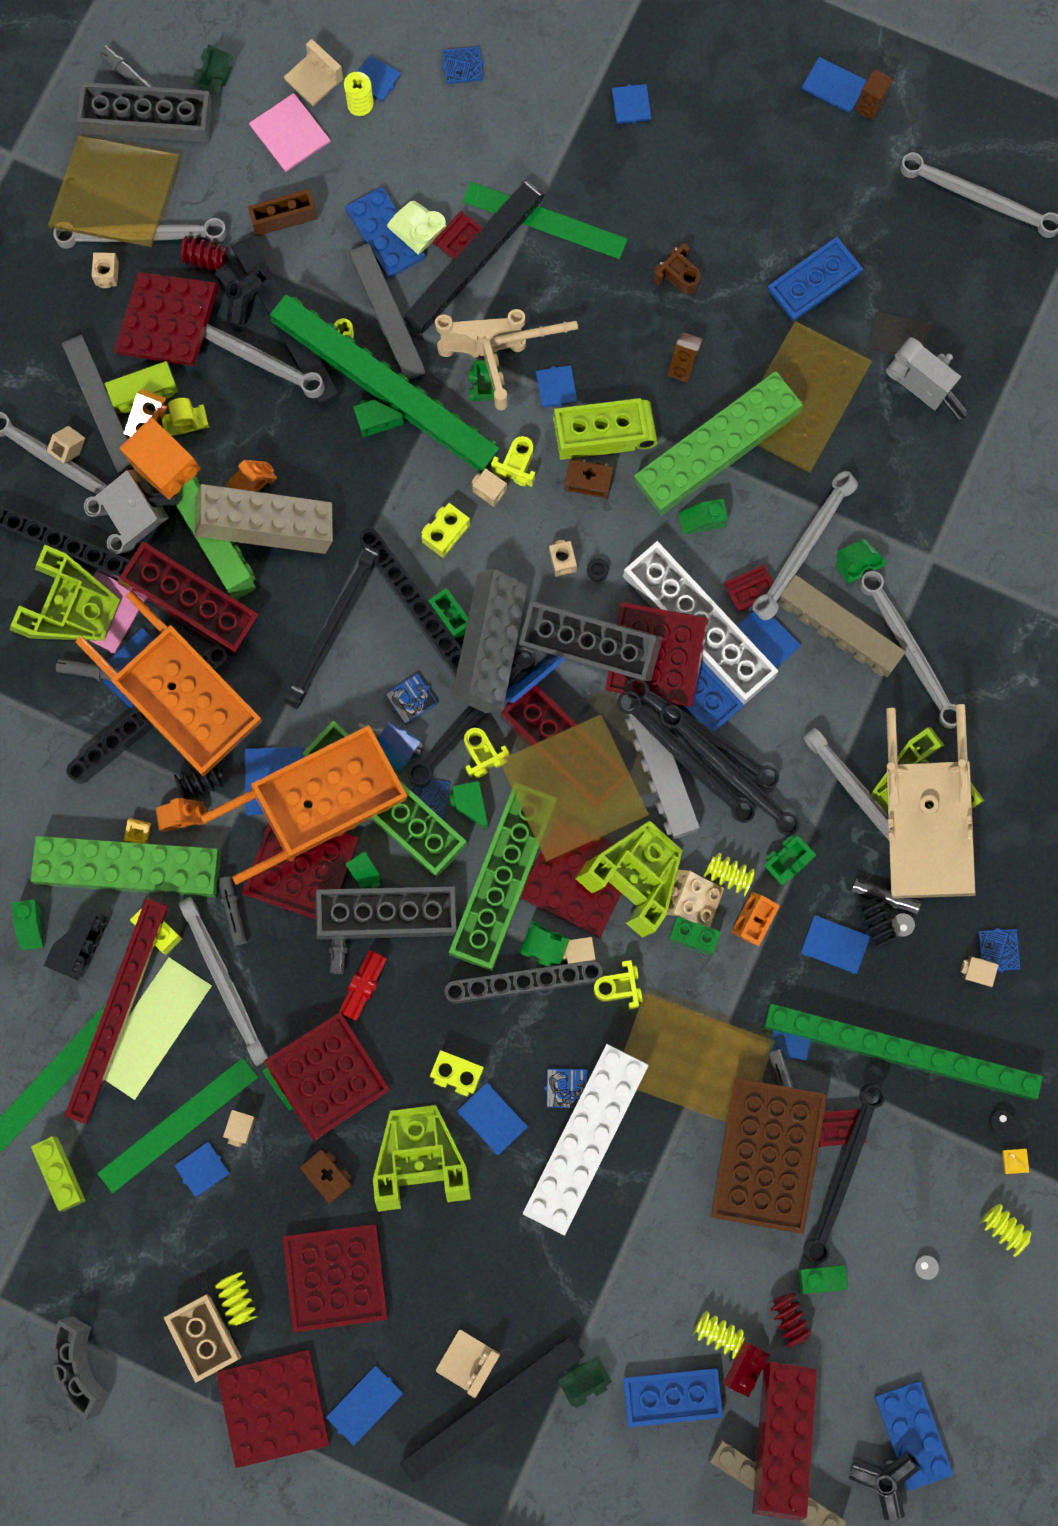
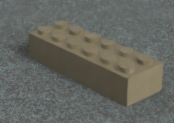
(263, 519)

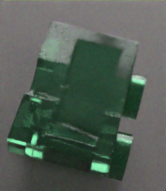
(214, 70)
(583, 1381)

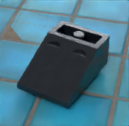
(73, 949)

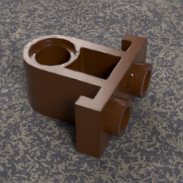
(678, 268)
(685, 356)

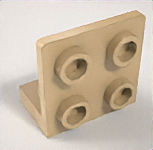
(315, 74)
(694, 898)
(467, 1362)

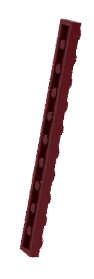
(116, 1011)

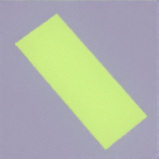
(155, 1026)

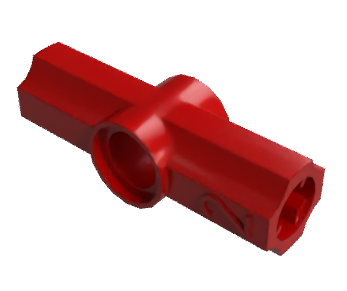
(363, 985)

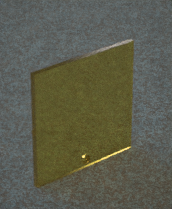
(114, 191)
(573, 788)

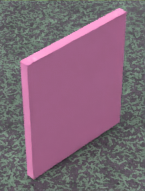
(289, 132)
(123, 617)

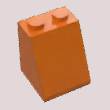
(159, 458)

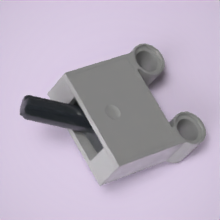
(927, 376)
(132, 509)

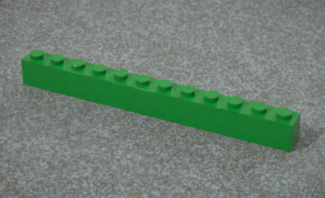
(384, 383)
(902, 1052)

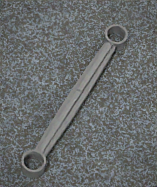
(979, 194)
(163, 232)
(264, 360)
(39, 450)
(765, 605)
(909, 645)
(853, 786)
(224, 984)

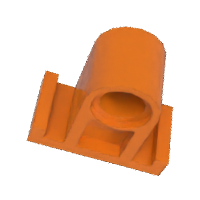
(252, 476)
(180, 814)

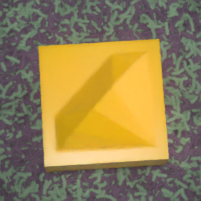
(137, 831)
(1015, 1161)

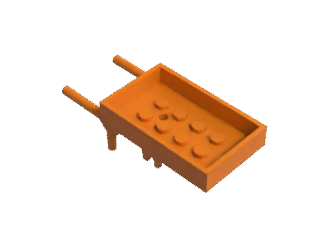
(198, 716)
(341, 781)

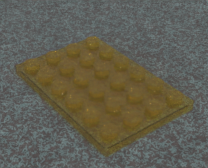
(824, 381)
(693, 1056)

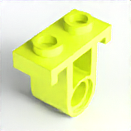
(184, 417)
(515, 463)
(482, 754)
(622, 986)

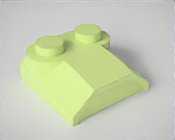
(417, 226)

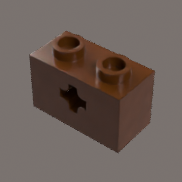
(874, 94)
(598, 484)
(330, 1189)

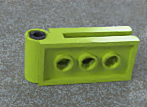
(601, 428)

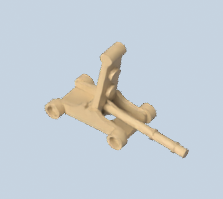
(488, 337)

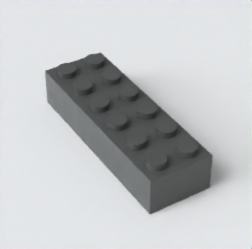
(144, 112)
(489, 641)
(590, 641)
(385, 912)

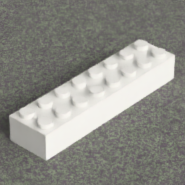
(726, 648)
(585, 1139)

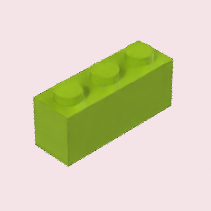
(154, 379)
(58, 1173)

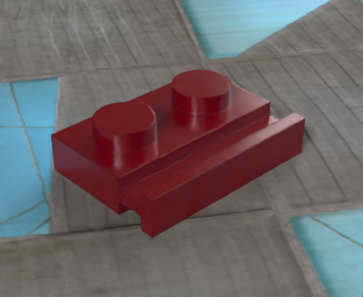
(457, 235)
(748, 587)
(837, 1127)
(746, 1369)

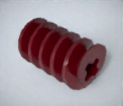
(203, 255)
(790, 1319)

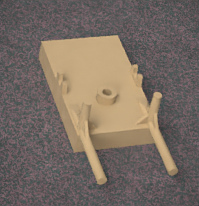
(935, 845)

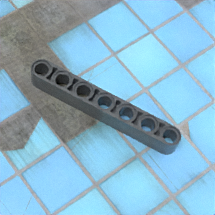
(386, 311)
(97, 400)
(511, 980)

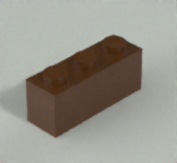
(283, 212)

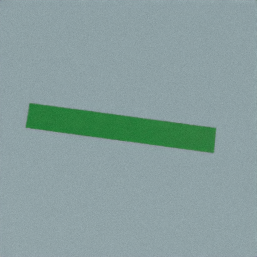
(550, 222)
(47, 1083)
(177, 1125)

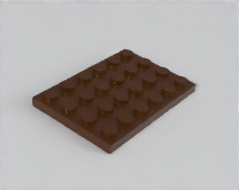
(768, 1155)

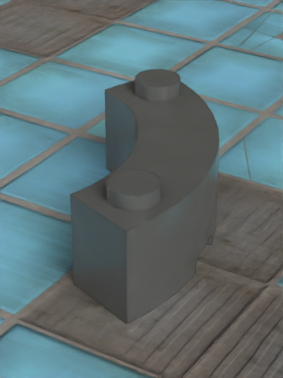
(73, 1370)

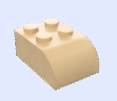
(202, 1337)

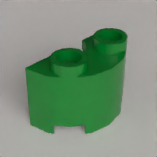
(482, 385)
(856, 559)
(789, 860)
(544, 944)

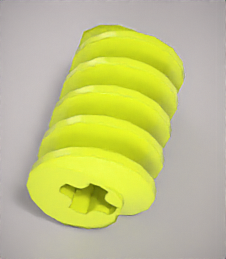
(358, 93)
(730, 873)
(1006, 1228)
(235, 1299)
(719, 1334)

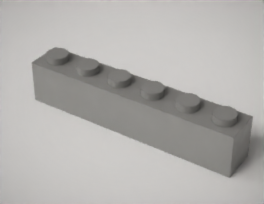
(664, 779)

